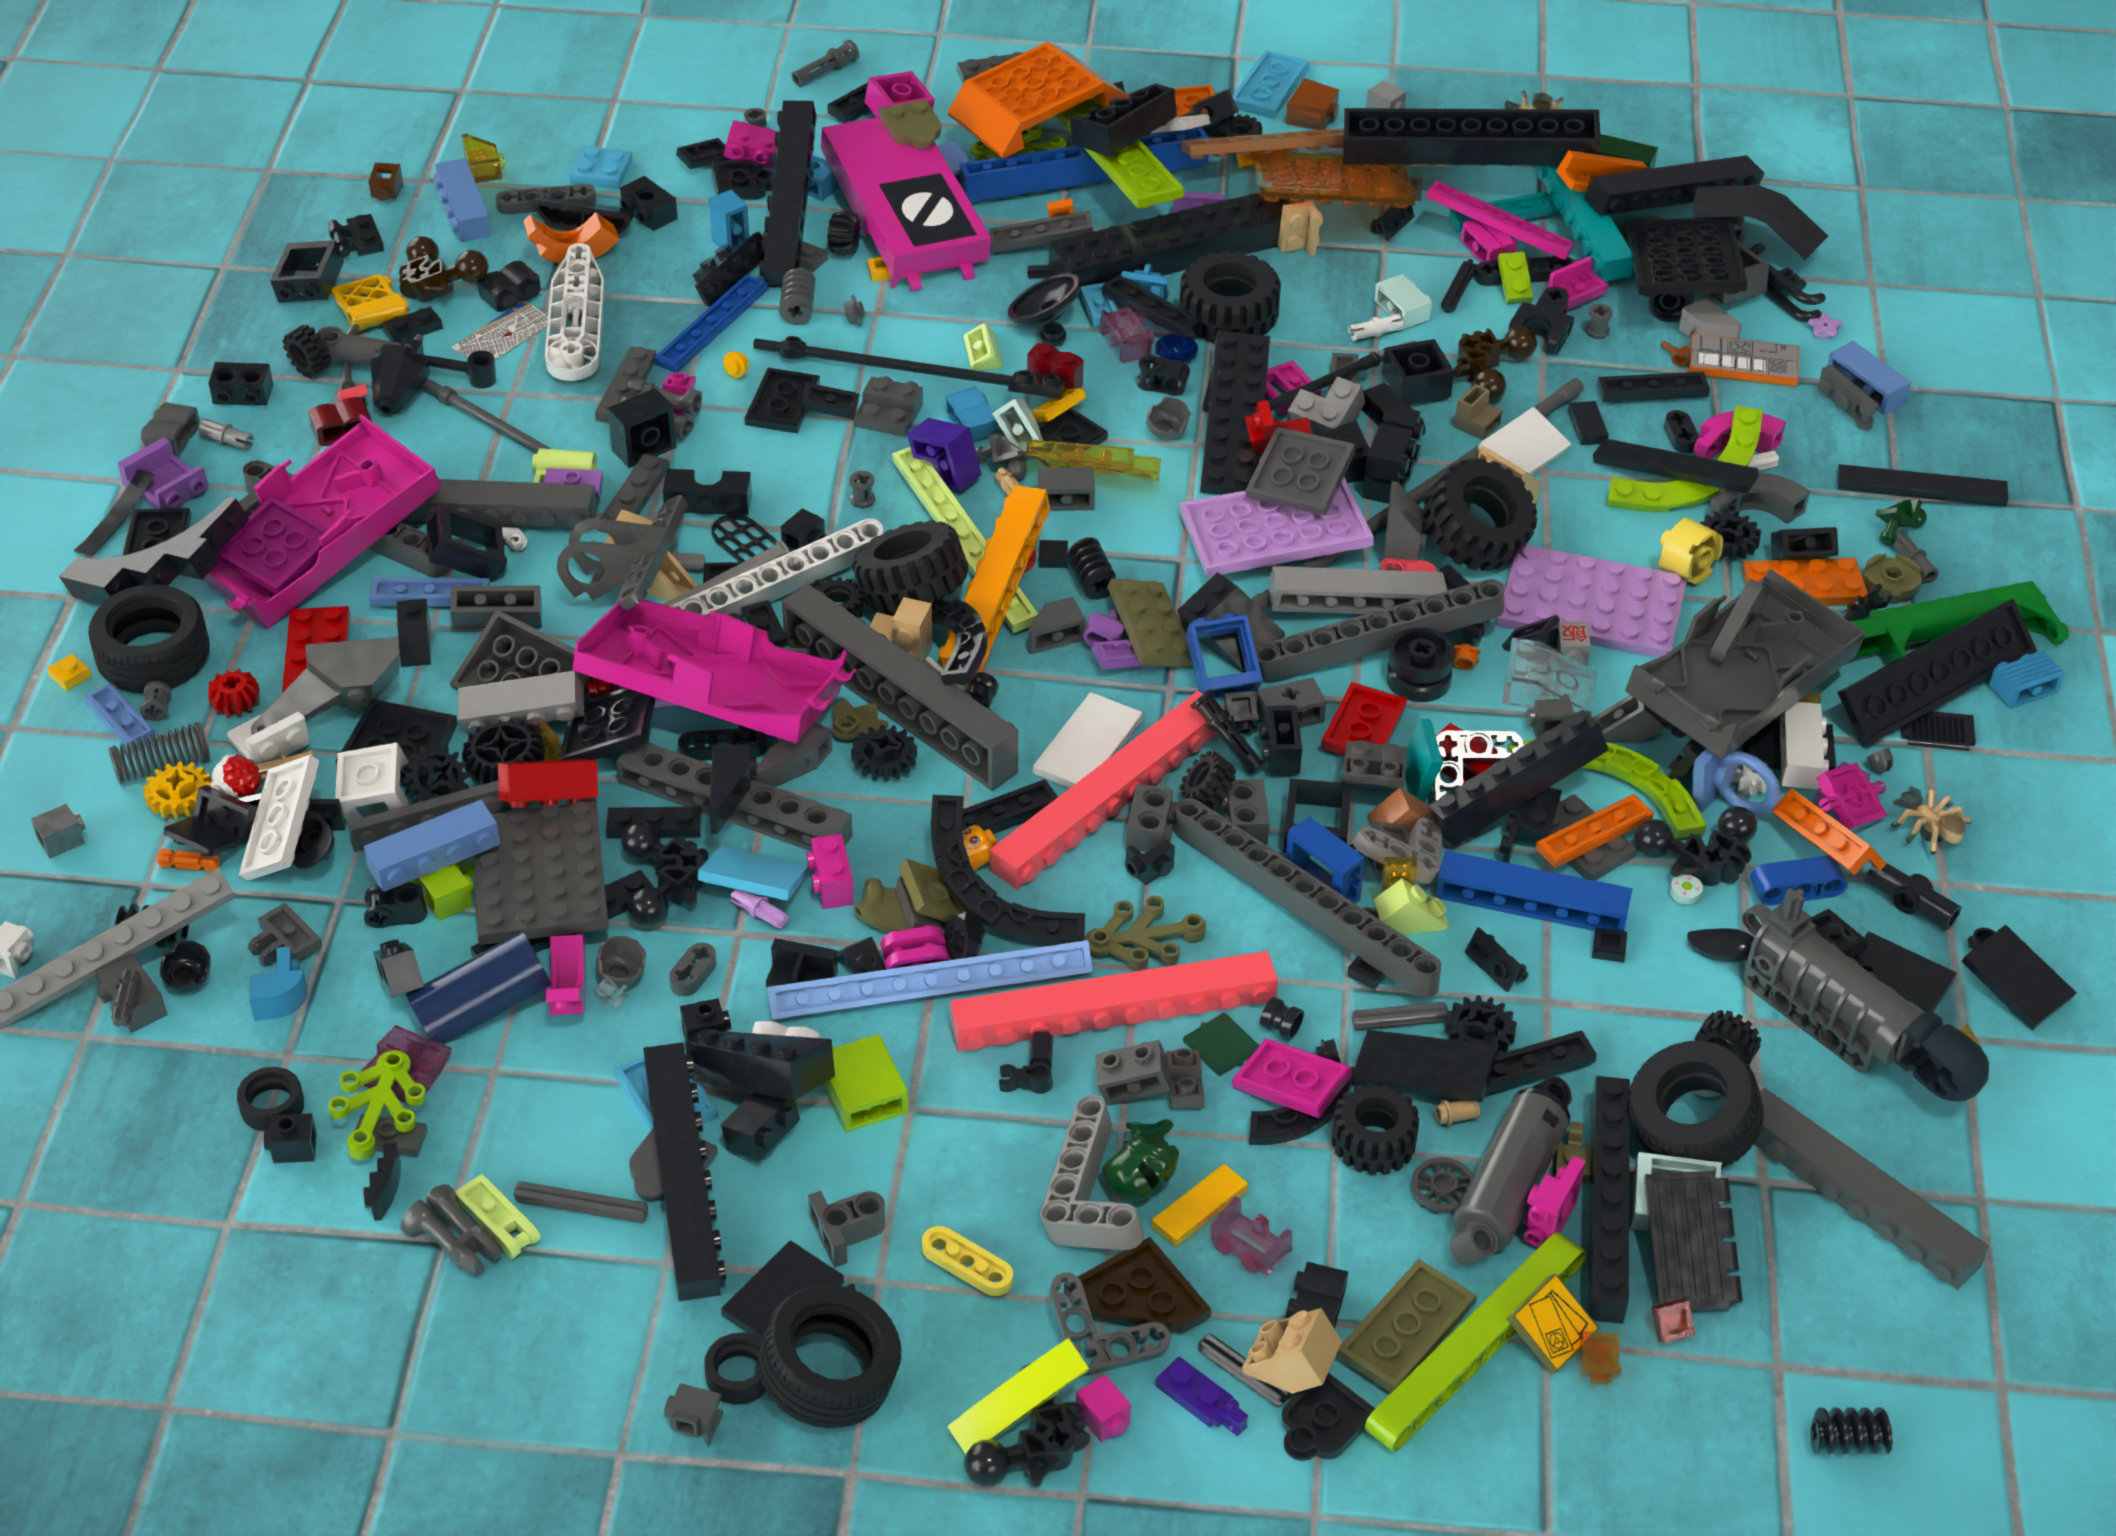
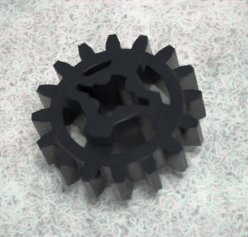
(1734, 532)
(884, 753)
(423, 769)
(1481, 1023)

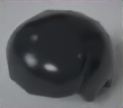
(186, 966)

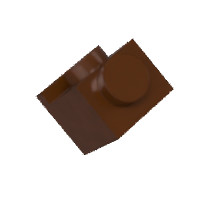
(383, 187)

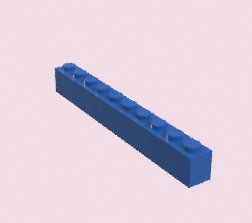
(1063, 167)

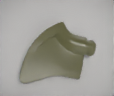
(880, 907)

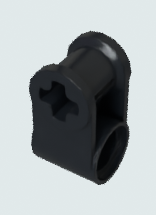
(1165, 375)
(397, 905)

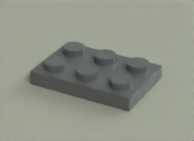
(1601, 859)

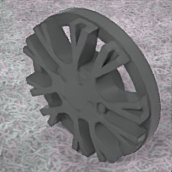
(1441, 1185)

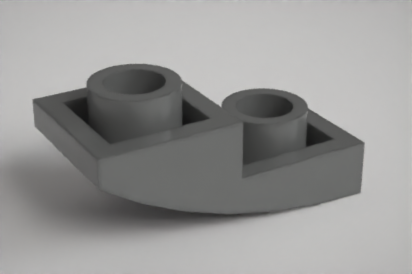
(1185, 1079)

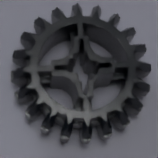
(500, 744)

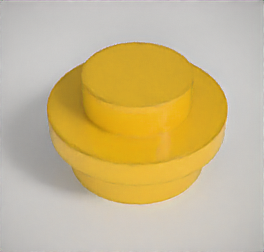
(736, 364)

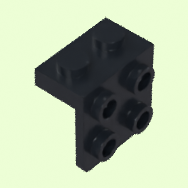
(217, 823)

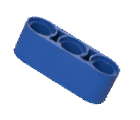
(1816, 876)

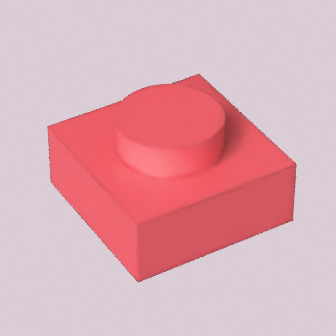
(356, 391)

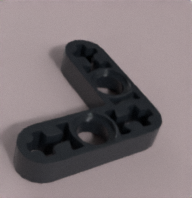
(711, 737)

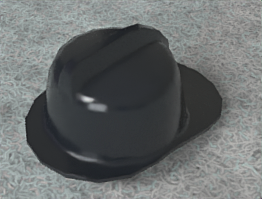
(314, 841)

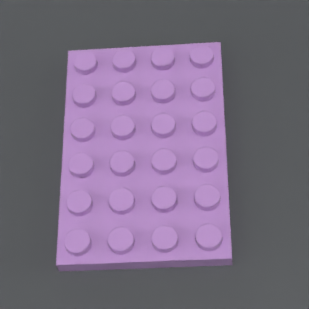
(1247, 533)
(1621, 602)

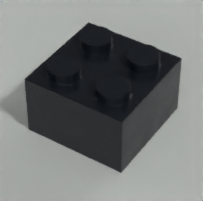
(1418, 371)
(641, 427)

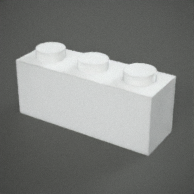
(1803, 745)

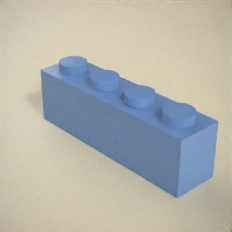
(462, 200)
(432, 845)

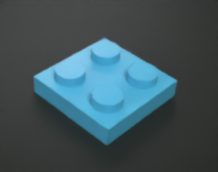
(601, 167)

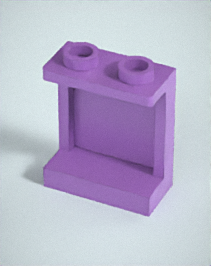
(173, 479)

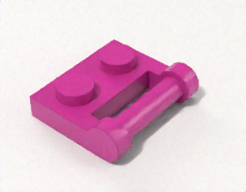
(1287, 377)

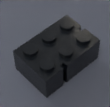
(1392, 452)

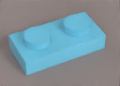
(1095, 301)

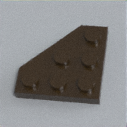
(1142, 1289)

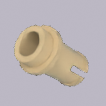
(1447, 1113)

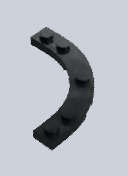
(970, 639)
(979, 898)

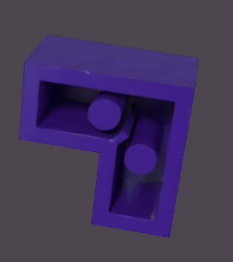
(950, 450)

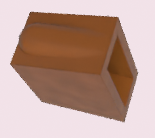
(1312, 105)

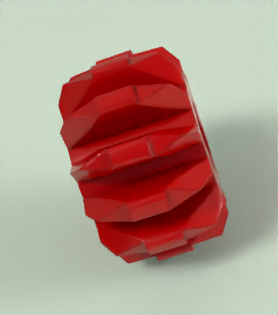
(233, 693)

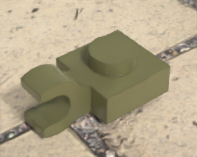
(1574, 1148)

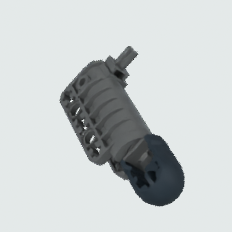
(1838, 995)

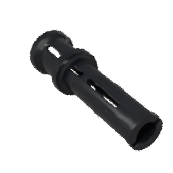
(1218, 720)

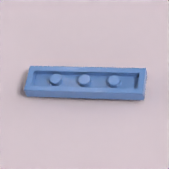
(436, 590)

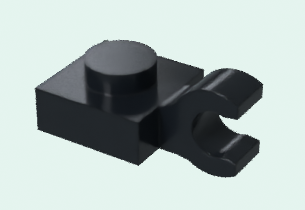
(1861, 606)

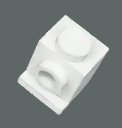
(14, 947)

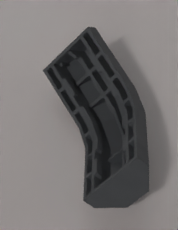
(1763, 205)

